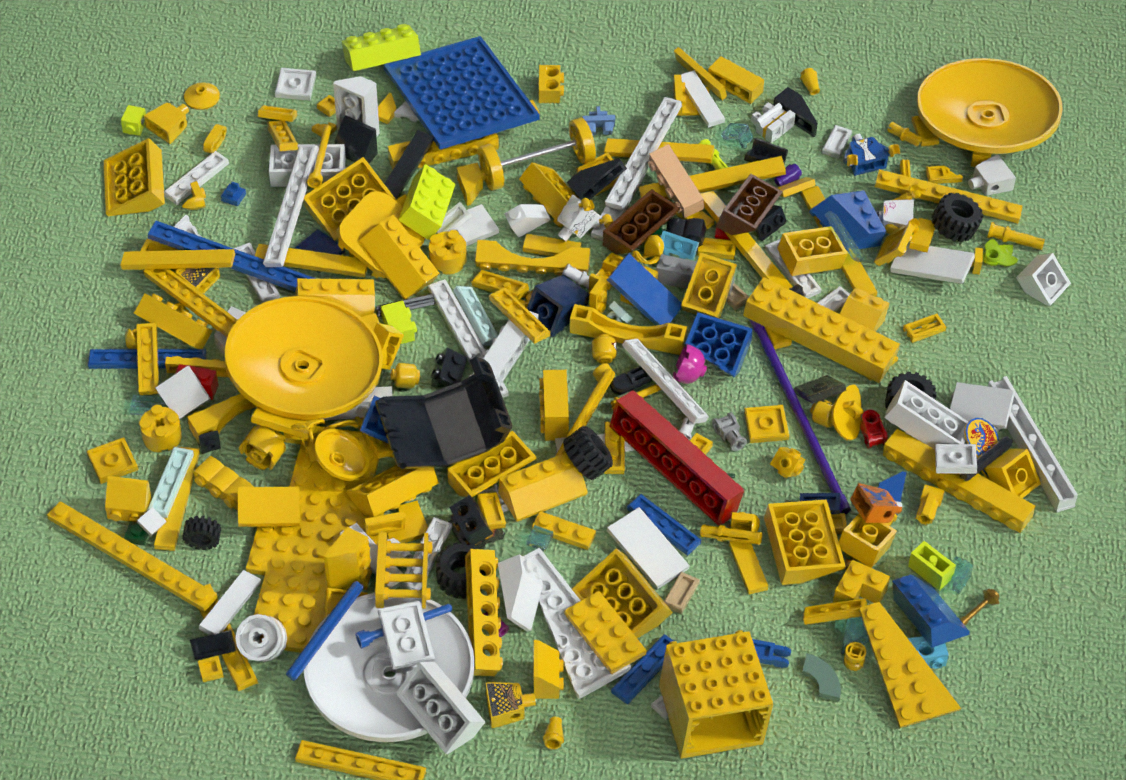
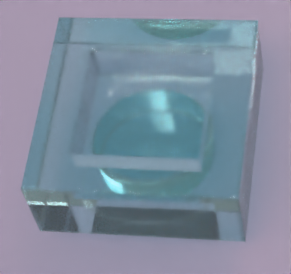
(539, 538)

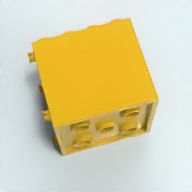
(715, 694)

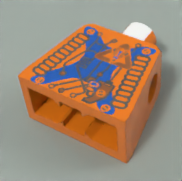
(875, 504)

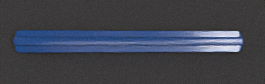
(324, 631)

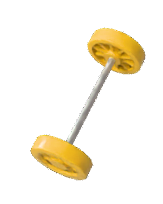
(580, 140)

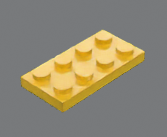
(605, 632)

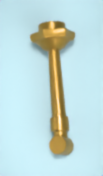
(990, 597)

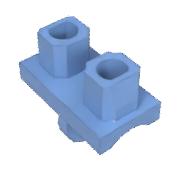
(600, 119)

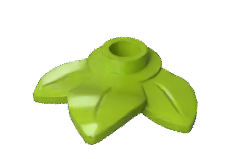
(998, 254)

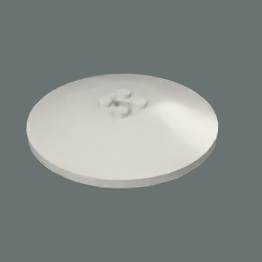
(350, 681)

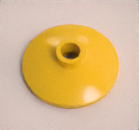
(201, 96)

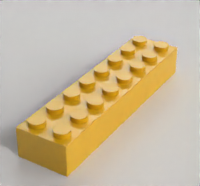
(821, 329)

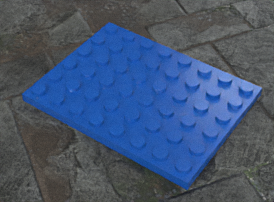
(461, 92)

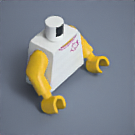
(899, 211)

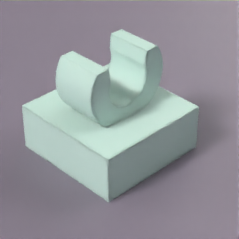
(619, 313)

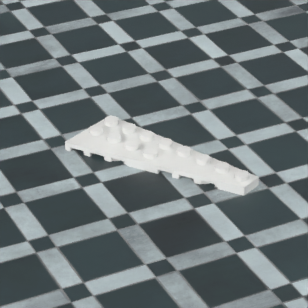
(581, 663)

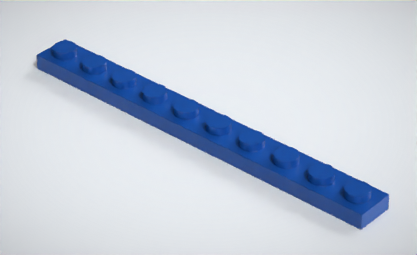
(242, 261)

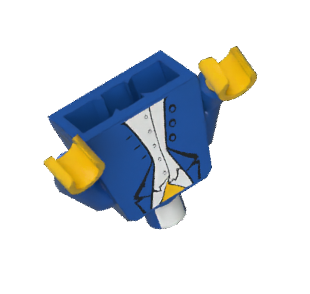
(868, 154)

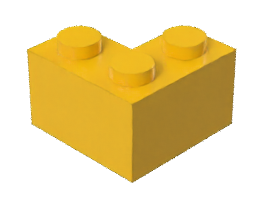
(861, 582)

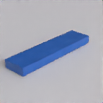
(669, 527)
(642, 672)

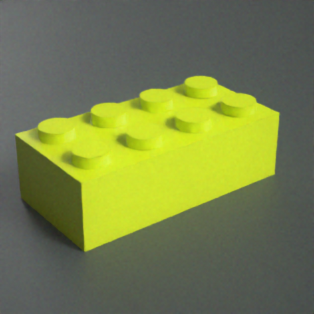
(381, 47)
(427, 202)

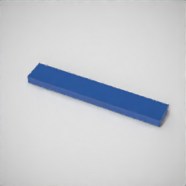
(129, 359)

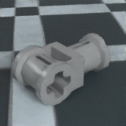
(729, 430)

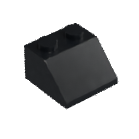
(358, 139)

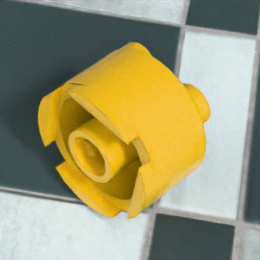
(448, 251)
(160, 429)
(263, 447)

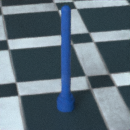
(364, 637)

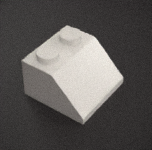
(1044, 279)

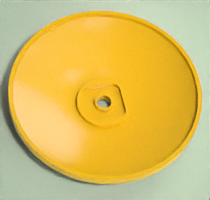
(1018, 100)
(308, 331)

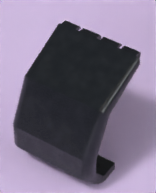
(448, 422)

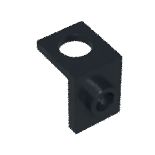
(209, 442)

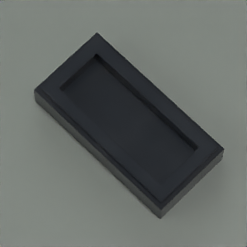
(212, 645)

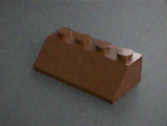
(748, 206)
(638, 223)

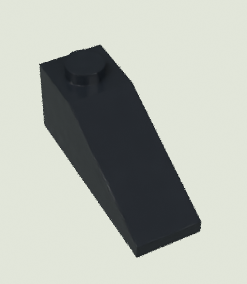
(794, 101)
(594, 179)

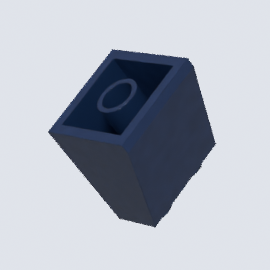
(555, 302)

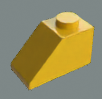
(470, 181)

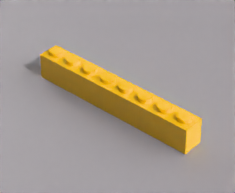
(977, 492)

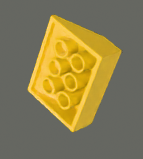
(134, 179)
(341, 194)
(803, 540)
(626, 592)

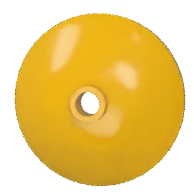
(341, 454)

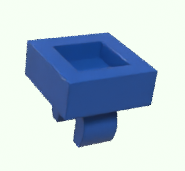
(233, 194)

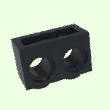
(472, 519)

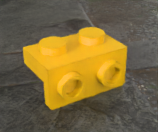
(597, 292)

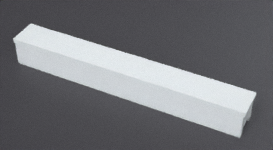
(1028, 436)

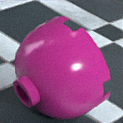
(690, 365)

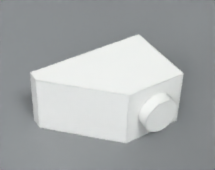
(526, 218)

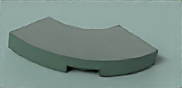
(823, 676)

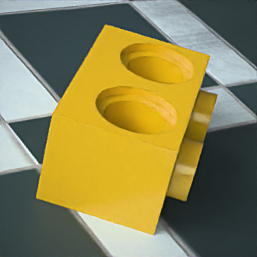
(549, 83)

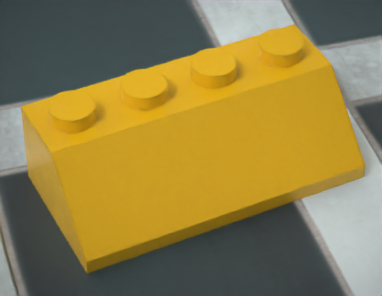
(547, 189)
(399, 257)
(351, 293)
(484, 470)
(541, 487)
(391, 489)

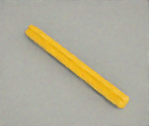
(591, 404)

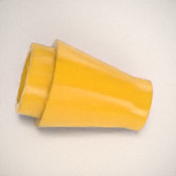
(810, 80)
(553, 735)

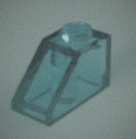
(854, 632)

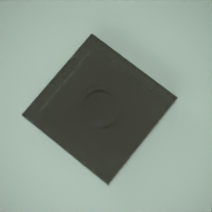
(819, 389)

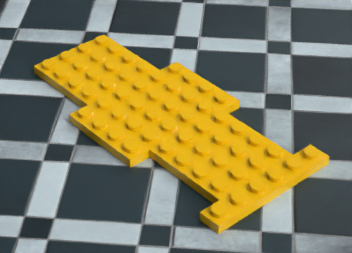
(294, 555)

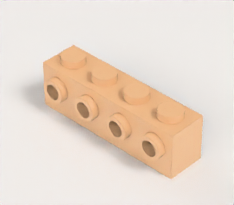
(676, 181)

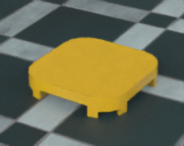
(362, 219)

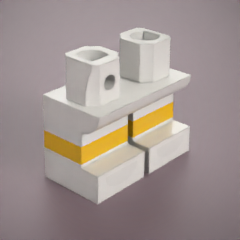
(773, 121)

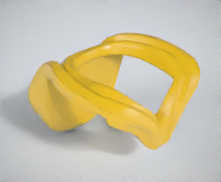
(653, 248)

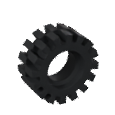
(201, 532)

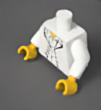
(580, 217)

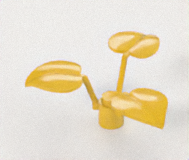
(308, 424)

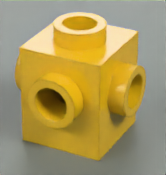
(788, 462)

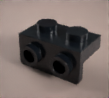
(764, 150)
(773, 221)
(448, 368)

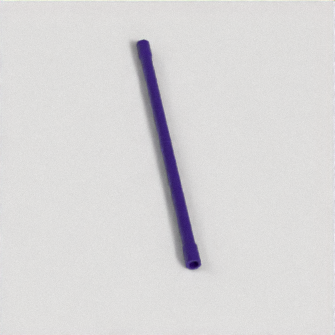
(800, 415)

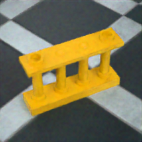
(384, 562)

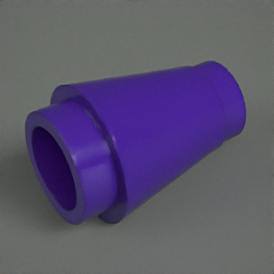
(793, 173)

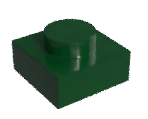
(136, 534)

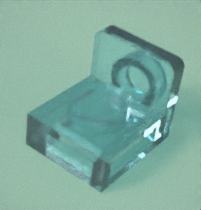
(738, 132)
(962, 573)

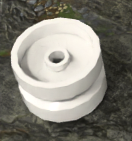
(249, 635)

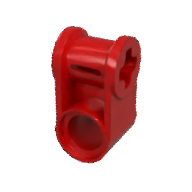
(874, 432)

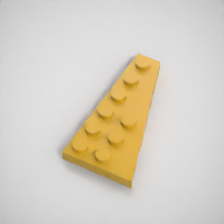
(909, 681)

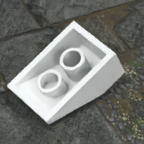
(520, 589)

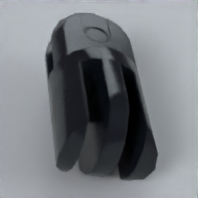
(629, 381)

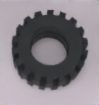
(957, 217)
(915, 379)
(588, 452)
(450, 559)

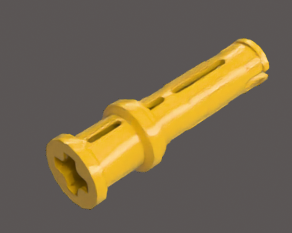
(1006, 234)

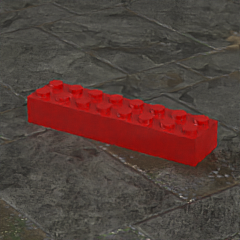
(676, 458)

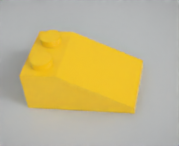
(709, 286)

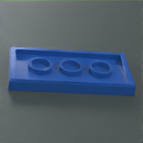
(644, 291)

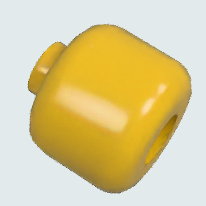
(598, 371)

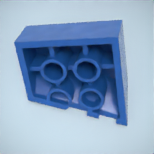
(856, 215)
(720, 342)

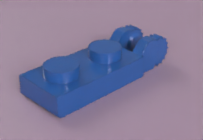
(766, 650)

